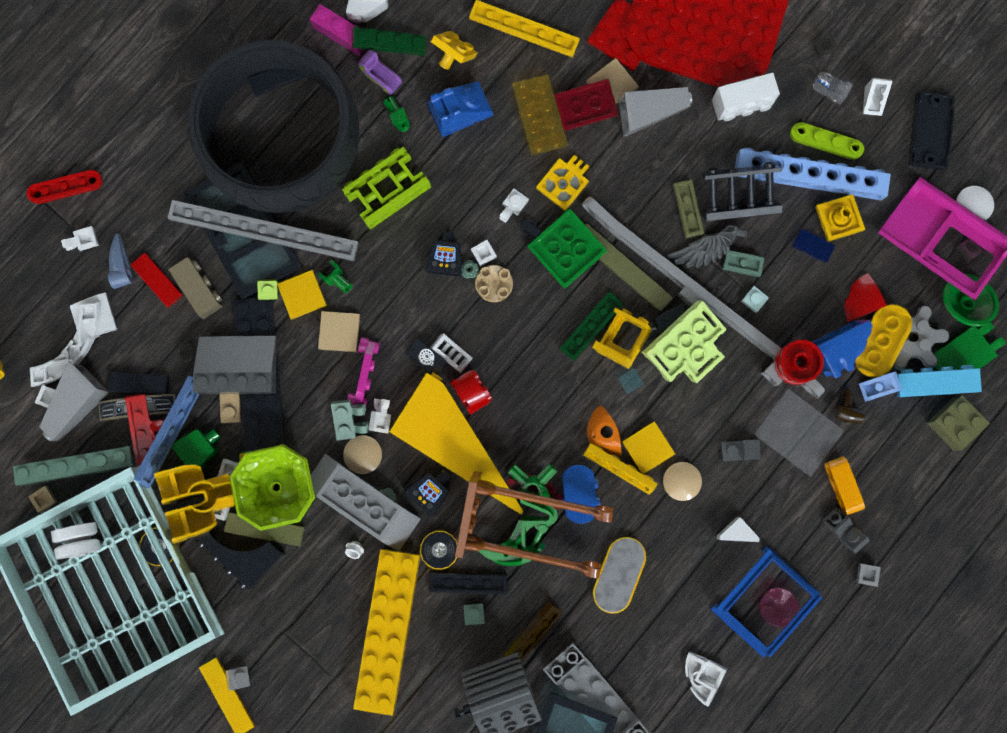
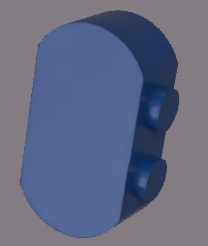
(580, 488)

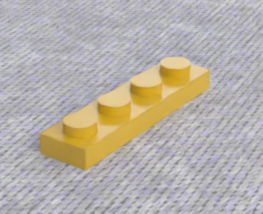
(626, 472)

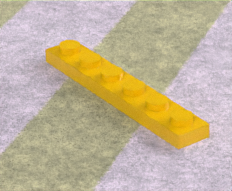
(524, 28)

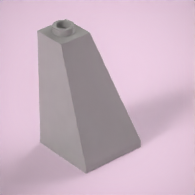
(648, 107)
(72, 401)

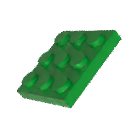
(567, 248)

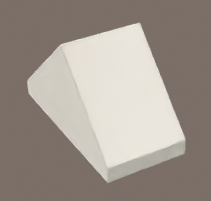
(876, 96)
(738, 531)

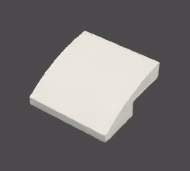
(107, 320)

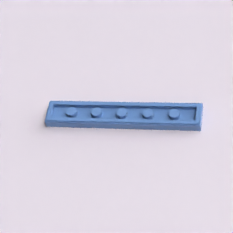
(167, 434)

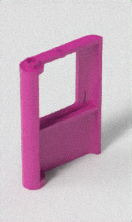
(925, 218)

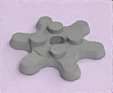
(926, 339)

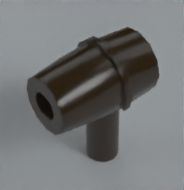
(848, 413)

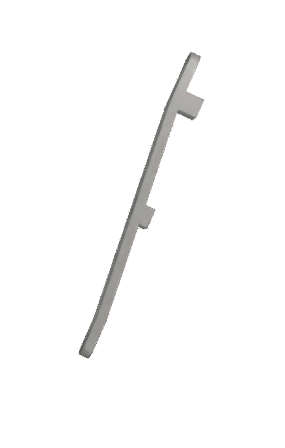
(692, 292)

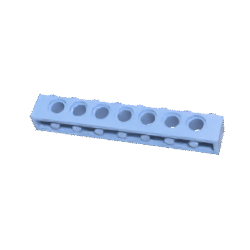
(878, 178)

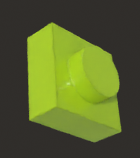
(267, 289)

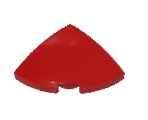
(863, 298)

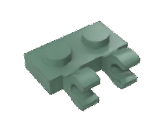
(344, 420)

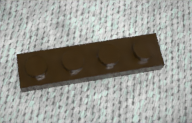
(534, 631)

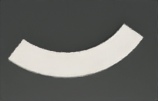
(75, 350)

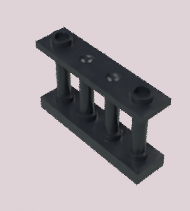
(751, 208)

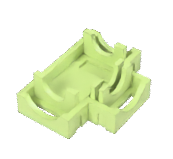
(687, 345)

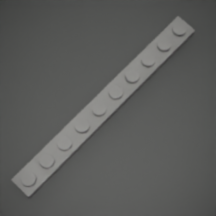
(263, 230)

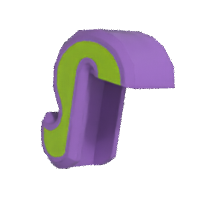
(379, 73)

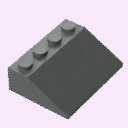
(235, 365)

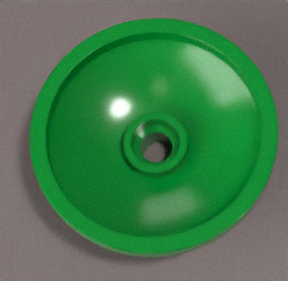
(970, 311)

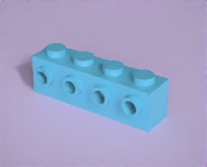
(939, 382)

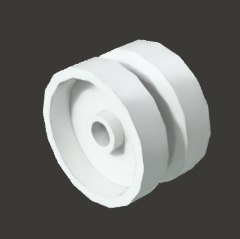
(75, 541)

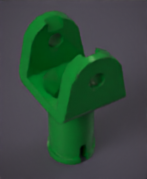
(397, 115)
(336, 278)

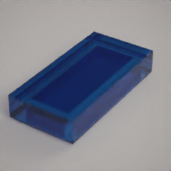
(813, 246)

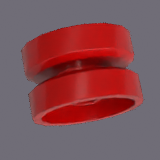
(810, 362)

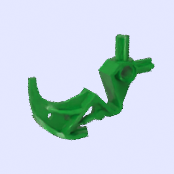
(519, 535)

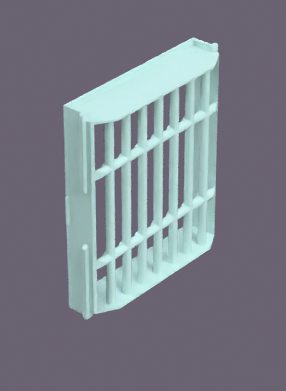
(35, 626)

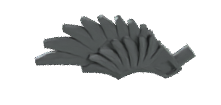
(708, 247)

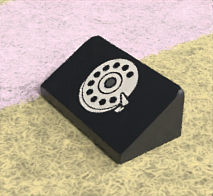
(426, 357)

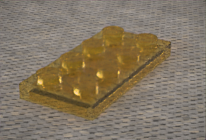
(539, 115)

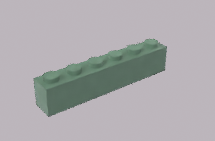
(74, 466)

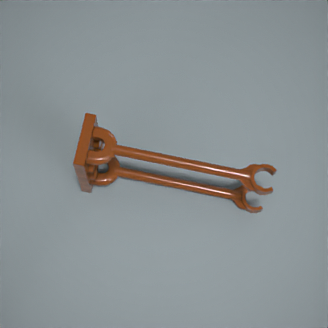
(475, 543)

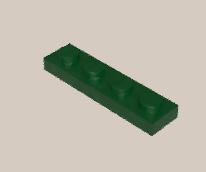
(388, 41)
(591, 326)

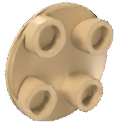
(494, 283)
(362, 454)
(682, 481)

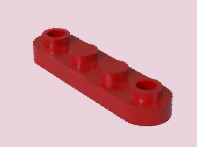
(64, 187)

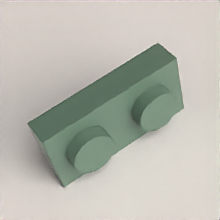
(743, 263)

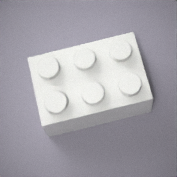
(745, 97)

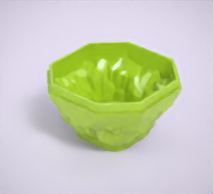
(254, 487)

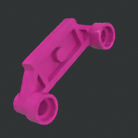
(369, 348)

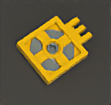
(564, 182)

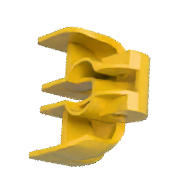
(190, 481)

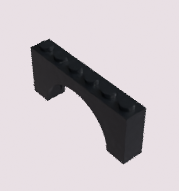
(246, 566)

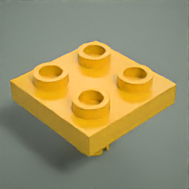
(453, 49)
(840, 218)

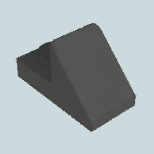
(740, 450)

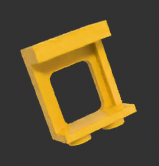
(613, 351)

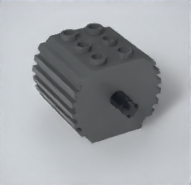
(499, 696)

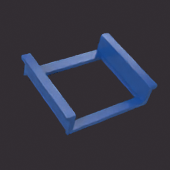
(722, 609)

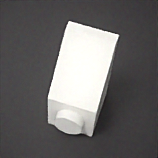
(365, 10)

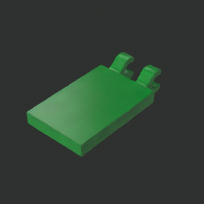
(969, 349)

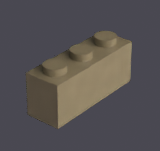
(196, 287)

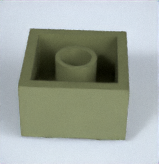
(958, 423)

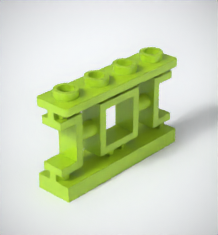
(394, 200)

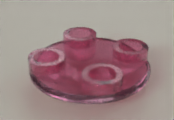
(779, 607)

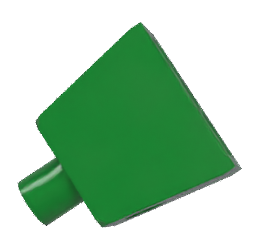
(197, 447)

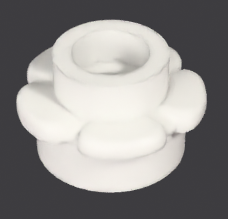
(354, 550)

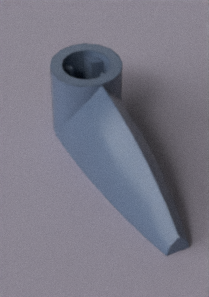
(119, 266)

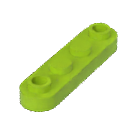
(826, 141)

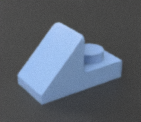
(880, 386)

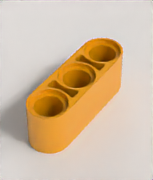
(844, 485)

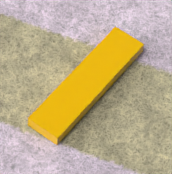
(228, 700)

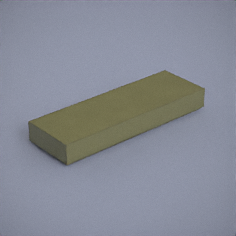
(688, 209)

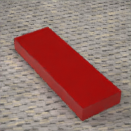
(156, 280)

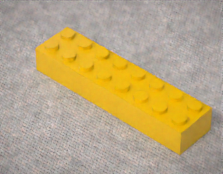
(387, 632)

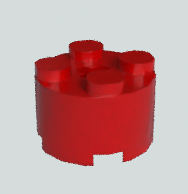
(470, 392)

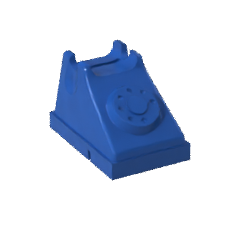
(459, 107)
(843, 347)

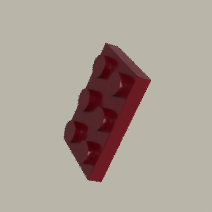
(586, 105)

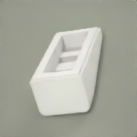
(455, 347)

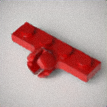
(142, 427)

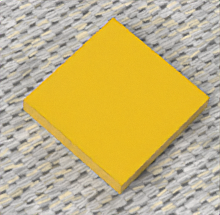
(301, 294)
(648, 448)

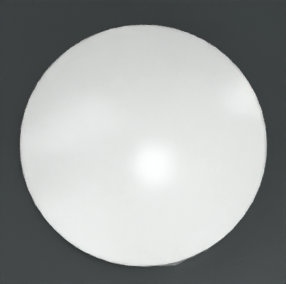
(977, 201)

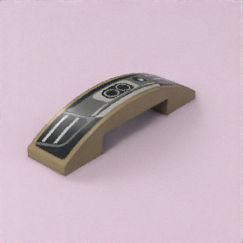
(117, 409)

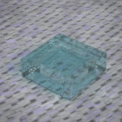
(630, 381)

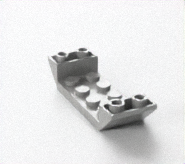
(362, 503)
(586, 685)

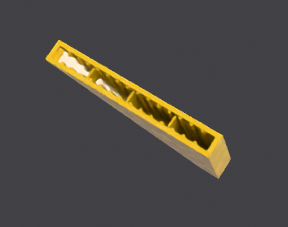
(441, 432)

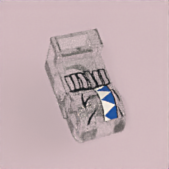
(832, 87)

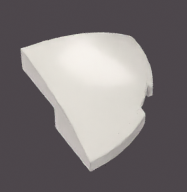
(704, 677)

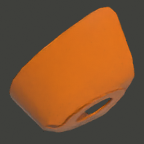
(598, 420)

